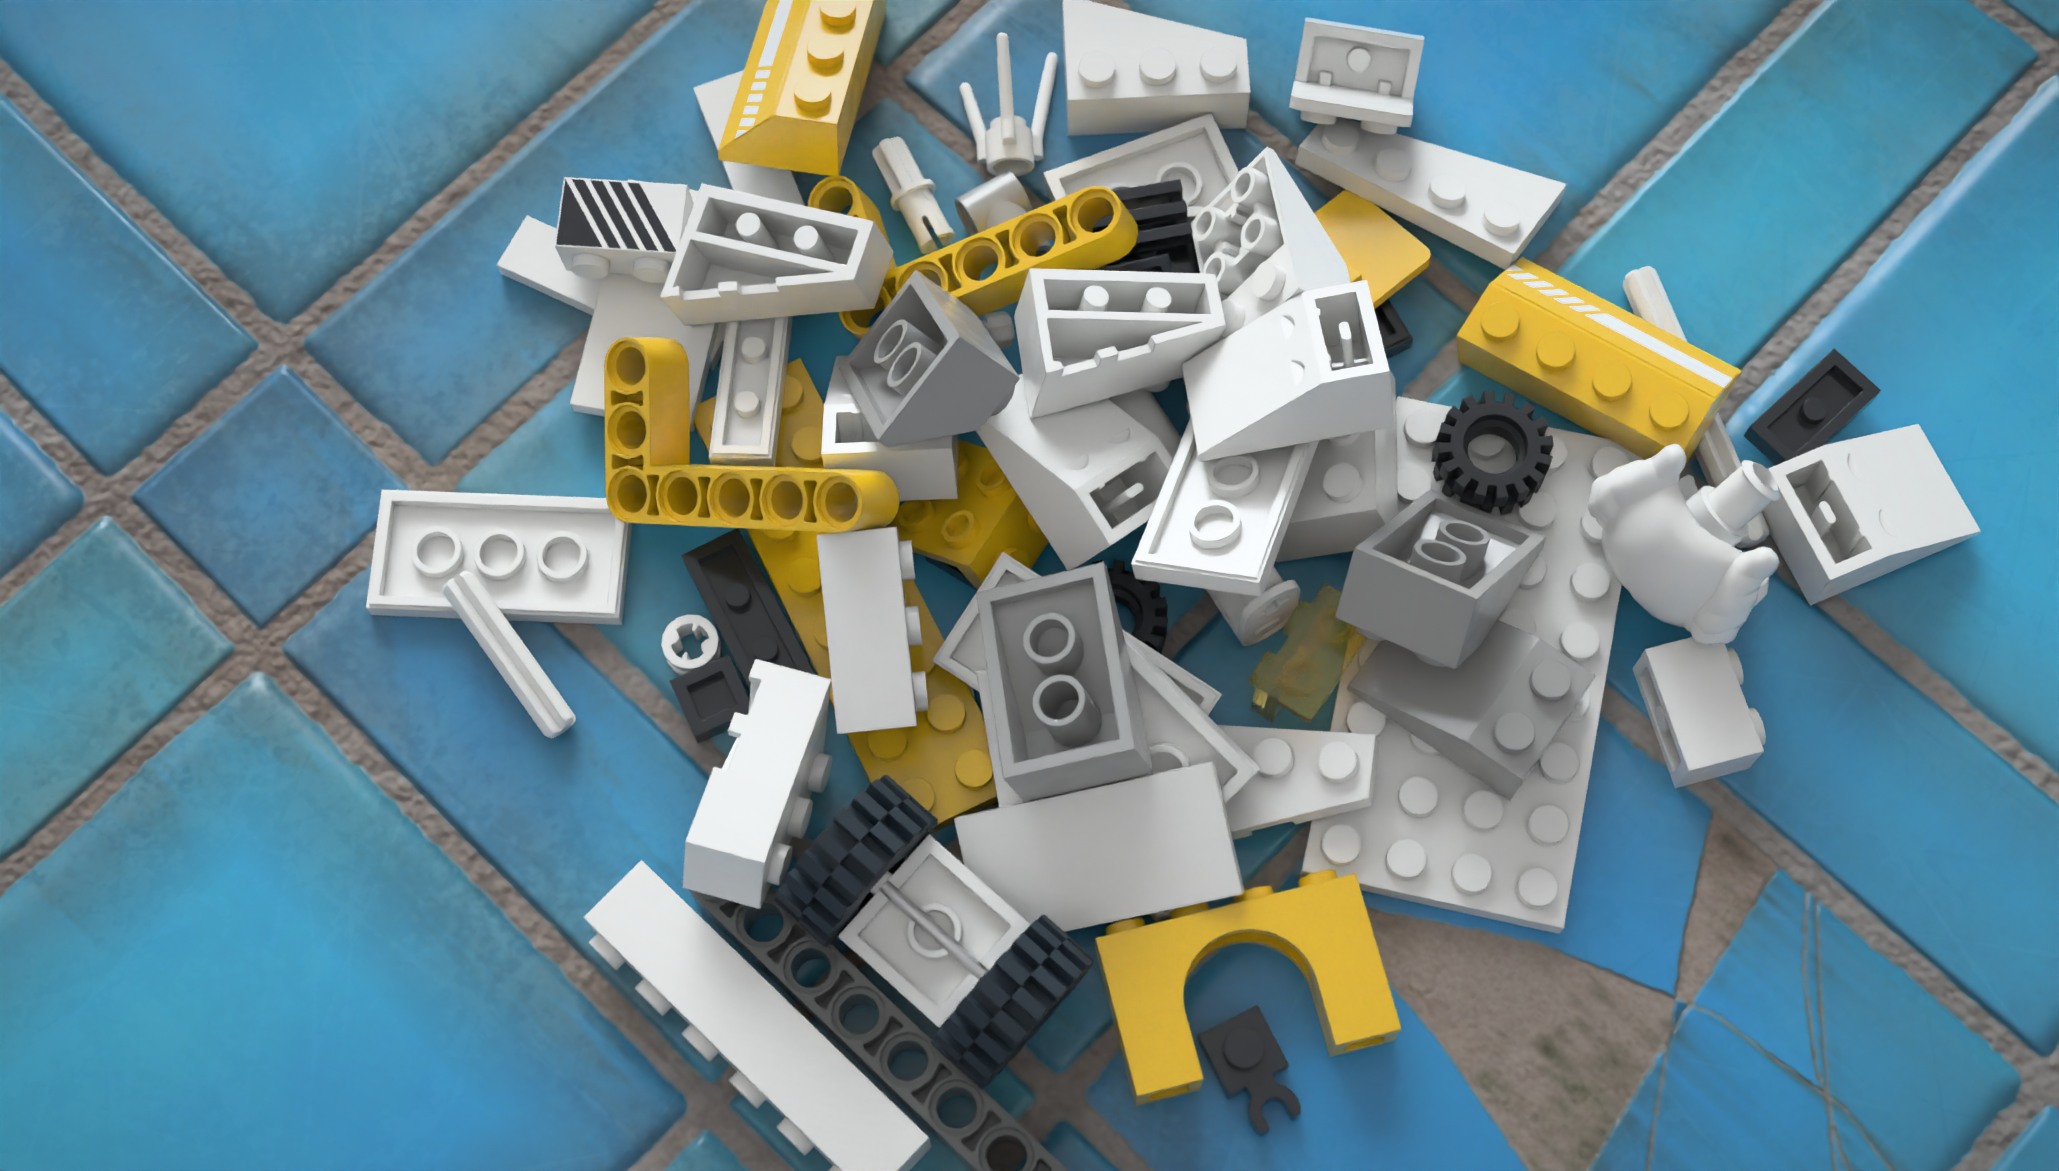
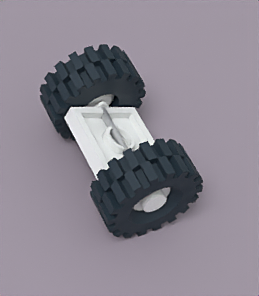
(932, 929)

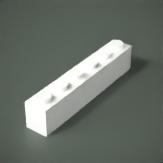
(752, 1028)

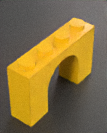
(1315, 926)

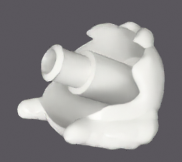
(1678, 541)

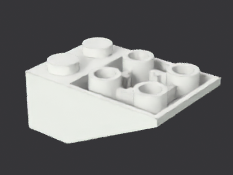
(1263, 243)
(1292, 376)
(918, 469)
(1079, 471)
(1864, 510)

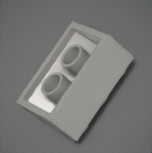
(927, 368)

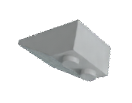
(1436, 578)
(1062, 684)
(1486, 714)

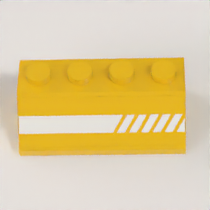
(803, 84)
(1593, 362)

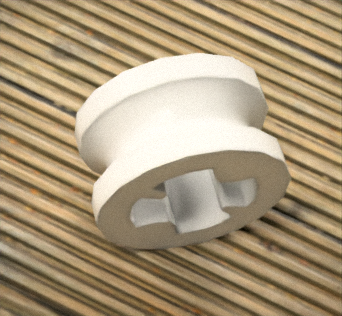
(684, 626)

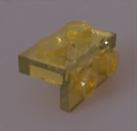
(1308, 661)

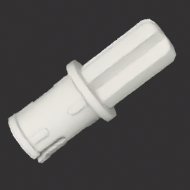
(912, 194)

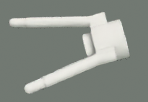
(1009, 142)

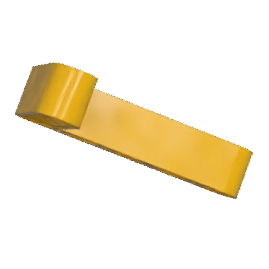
(1008, 244)
(656, 484)

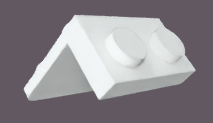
(1356, 75)

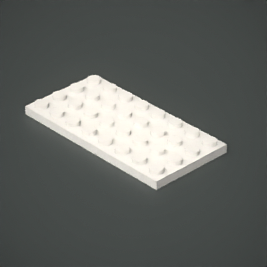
(1433, 825)

